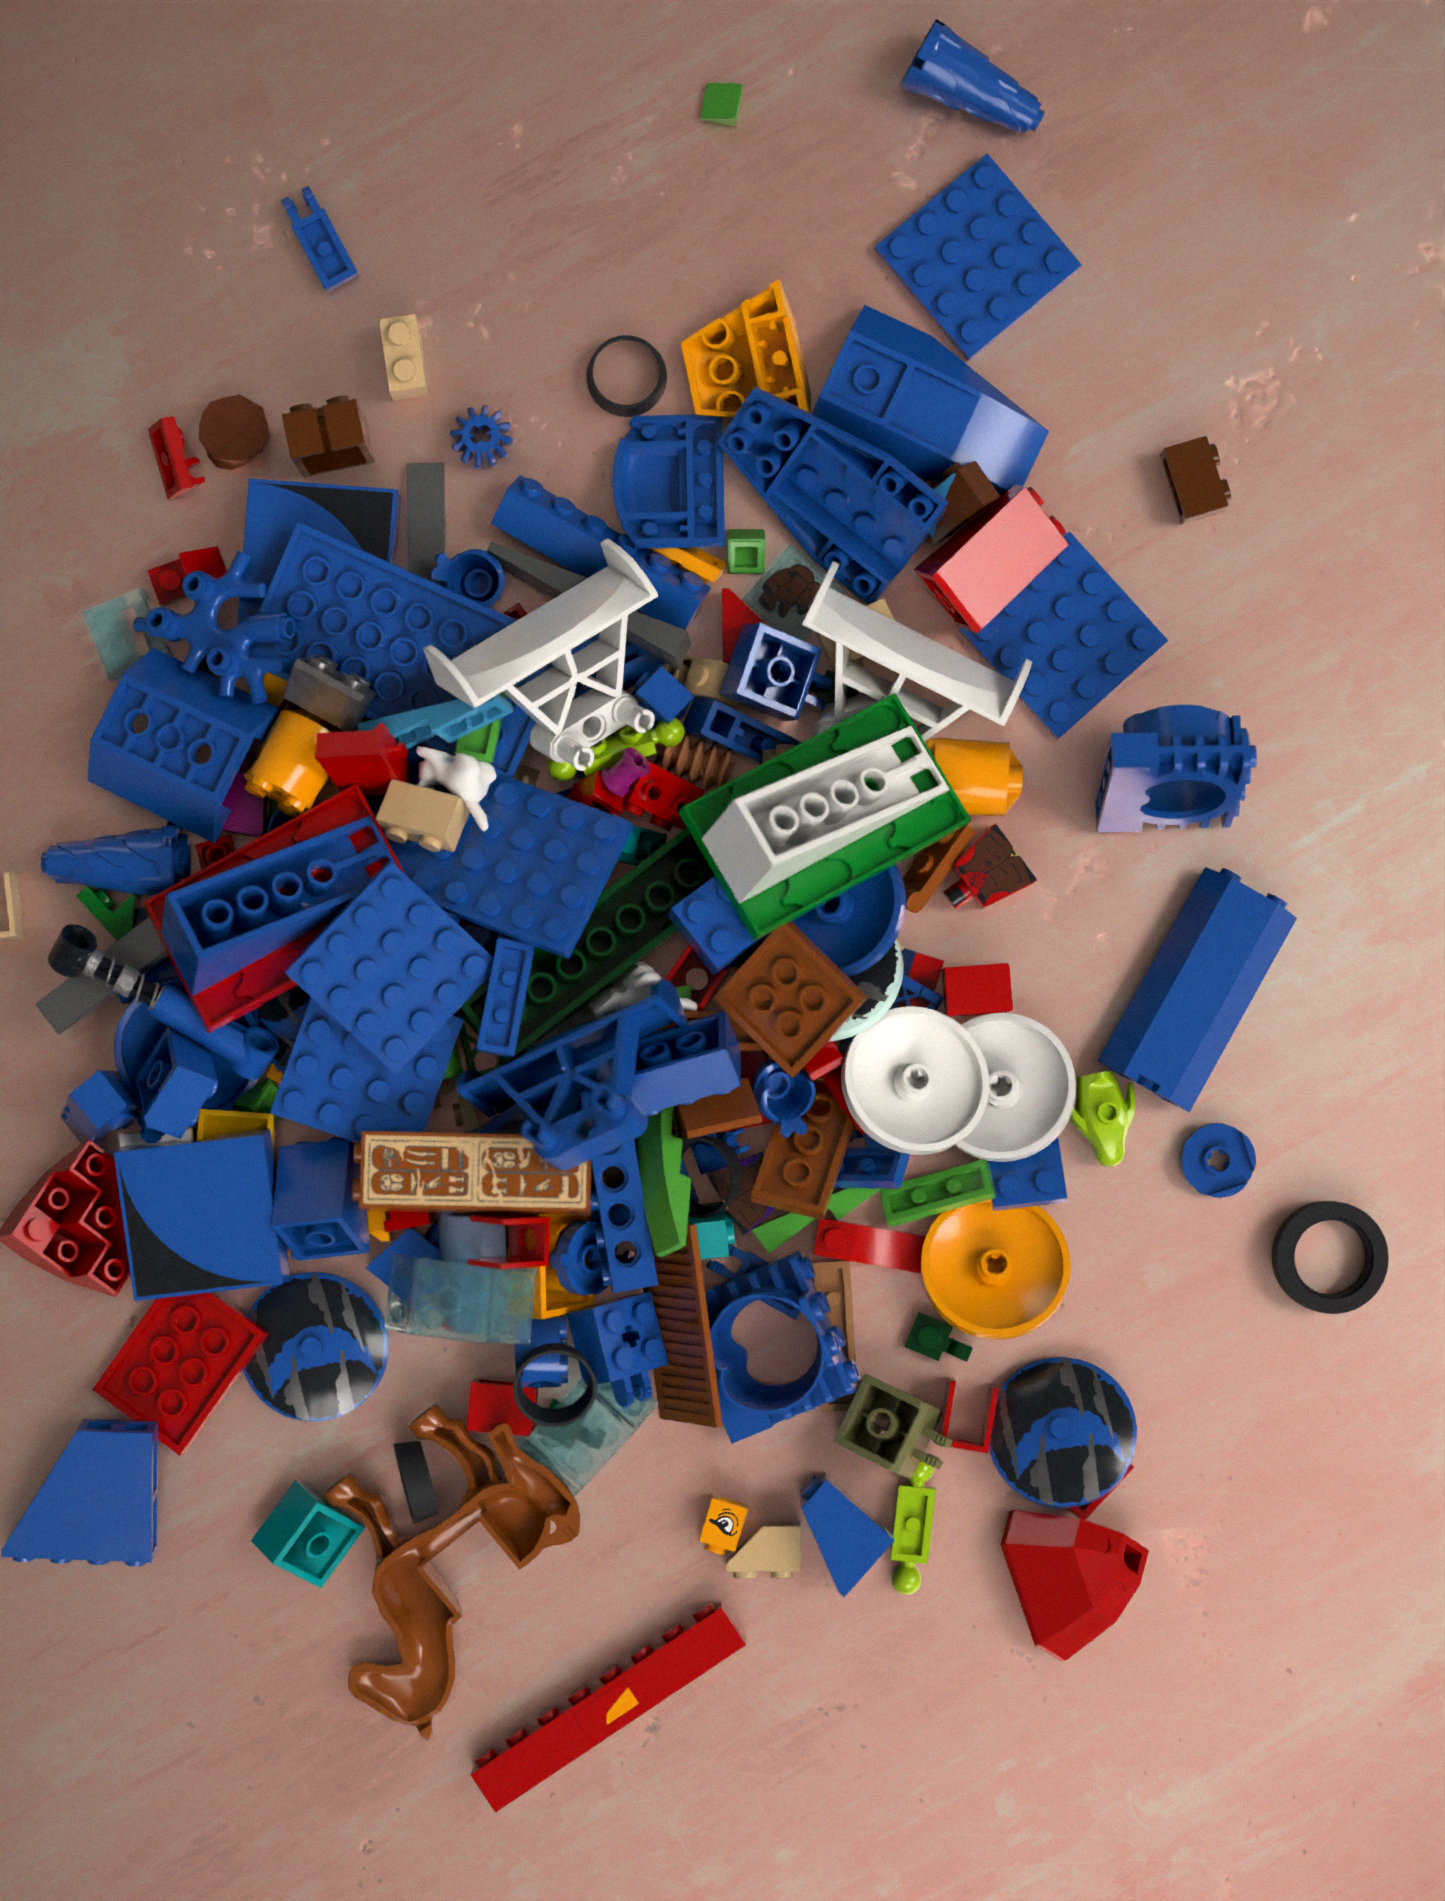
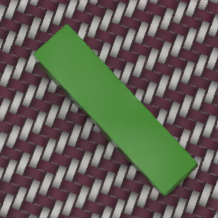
(783, 1227)

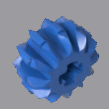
(482, 449)

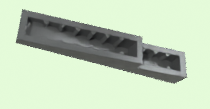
(426, 517)
(650, 634)
(82, 994)

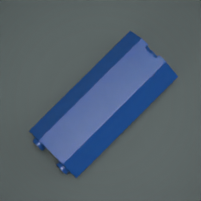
(1198, 987)

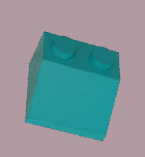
(307, 1534)

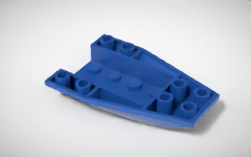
(925, 405)
(833, 491)

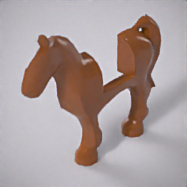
(411, 1590)

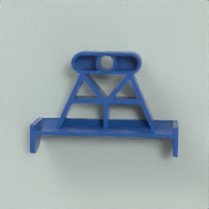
(574, 1062)

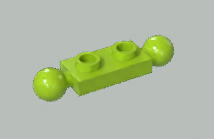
(610, 749)
(912, 1529)

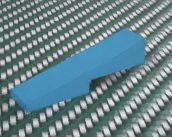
(448, 720)

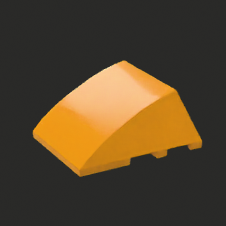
(744, 351)

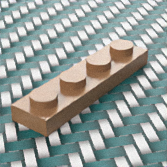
(835, 1282)

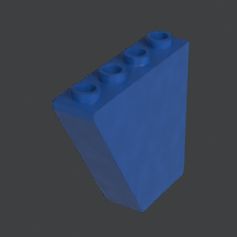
(95, 1499)

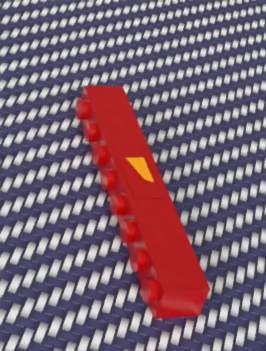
(607, 1706)

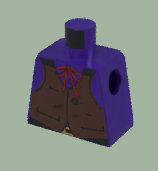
(743, 1211)

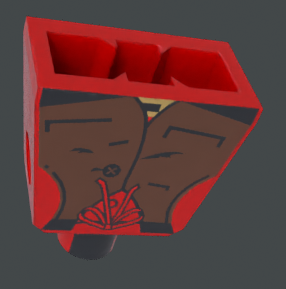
(988, 872)

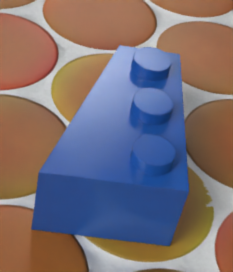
(100, 1107)

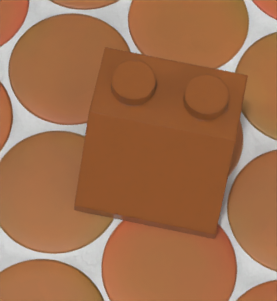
(718, 1112)

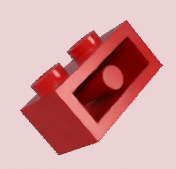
(661, 796)

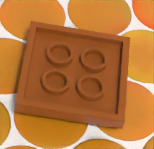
(790, 998)

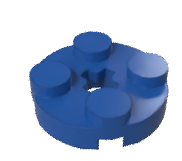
(1206, 1178)
(570, 1256)

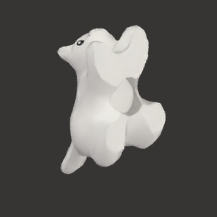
(460, 775)
(635, 988)

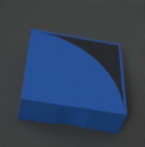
(351, 513)
(200, 1215)

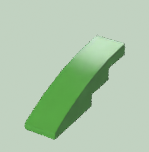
(663, 1186)

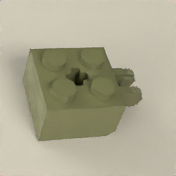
(908, 1436)

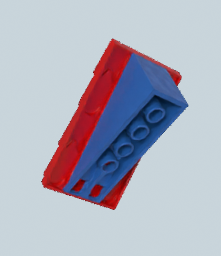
(263, 904)

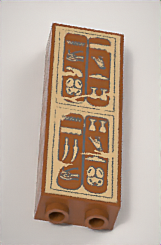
(464, 1175)

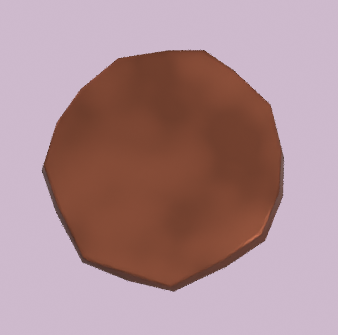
(233, 431)

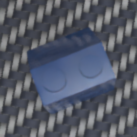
(315, 1200)

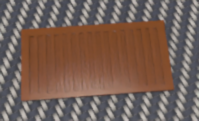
(688, 1383)

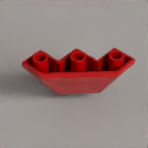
(74, 1222)
(1070, 1577)

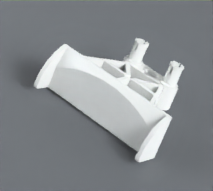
(547, 635)
(911, 656)

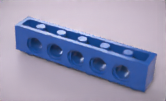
(641, 1270)

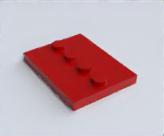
(180, 1364)

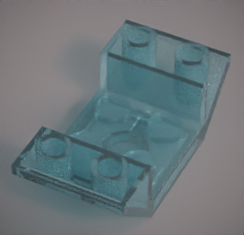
(460, 1300)
(585, 1446)

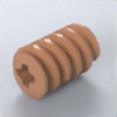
(697, 762)

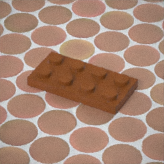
(803, 1169)

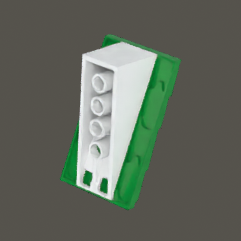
(824, 816)

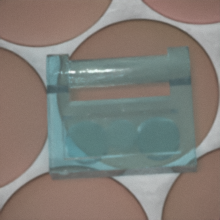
(113, 633)

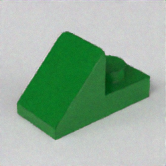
(116, 922)

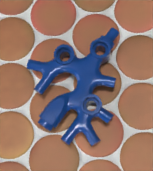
(225, 649)

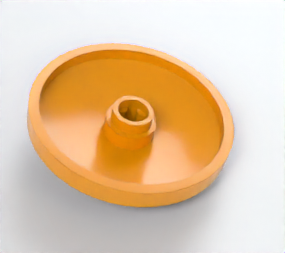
(995, 1269)

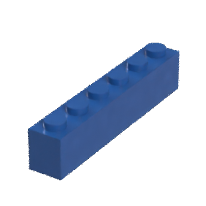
(575, 540)

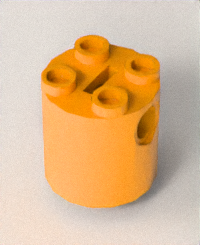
(287, 762)
(980, 772)

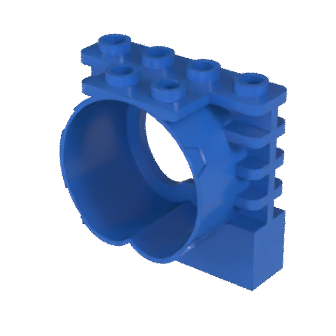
(1174, 770)
(756, 1406)

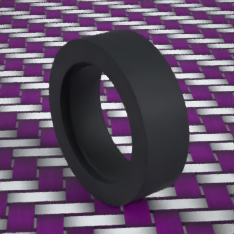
(1375, 1257)

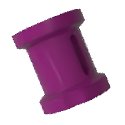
(625, 772)

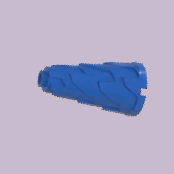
(965, 79)
(128, 862)

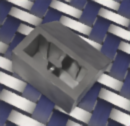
(329, 693)

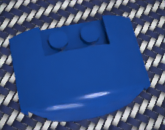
(671, 482)

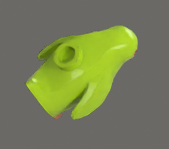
(1104, 1115)

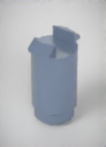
(468, 1239)

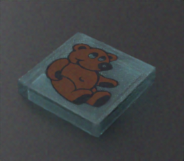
(787, 592)

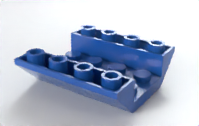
(160, 763)

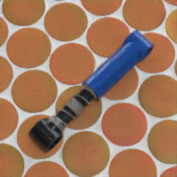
(246, 1048)

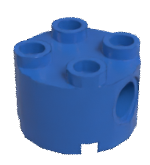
(549, 1369)

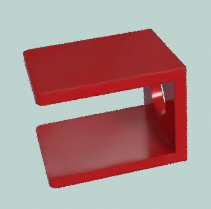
(688, 961)
(977, 989)
(519, 1255)
(494, 1404)
(983, 1445)

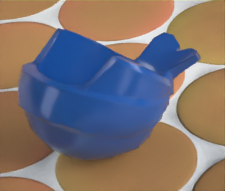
(472, 574)
(783, 1097)

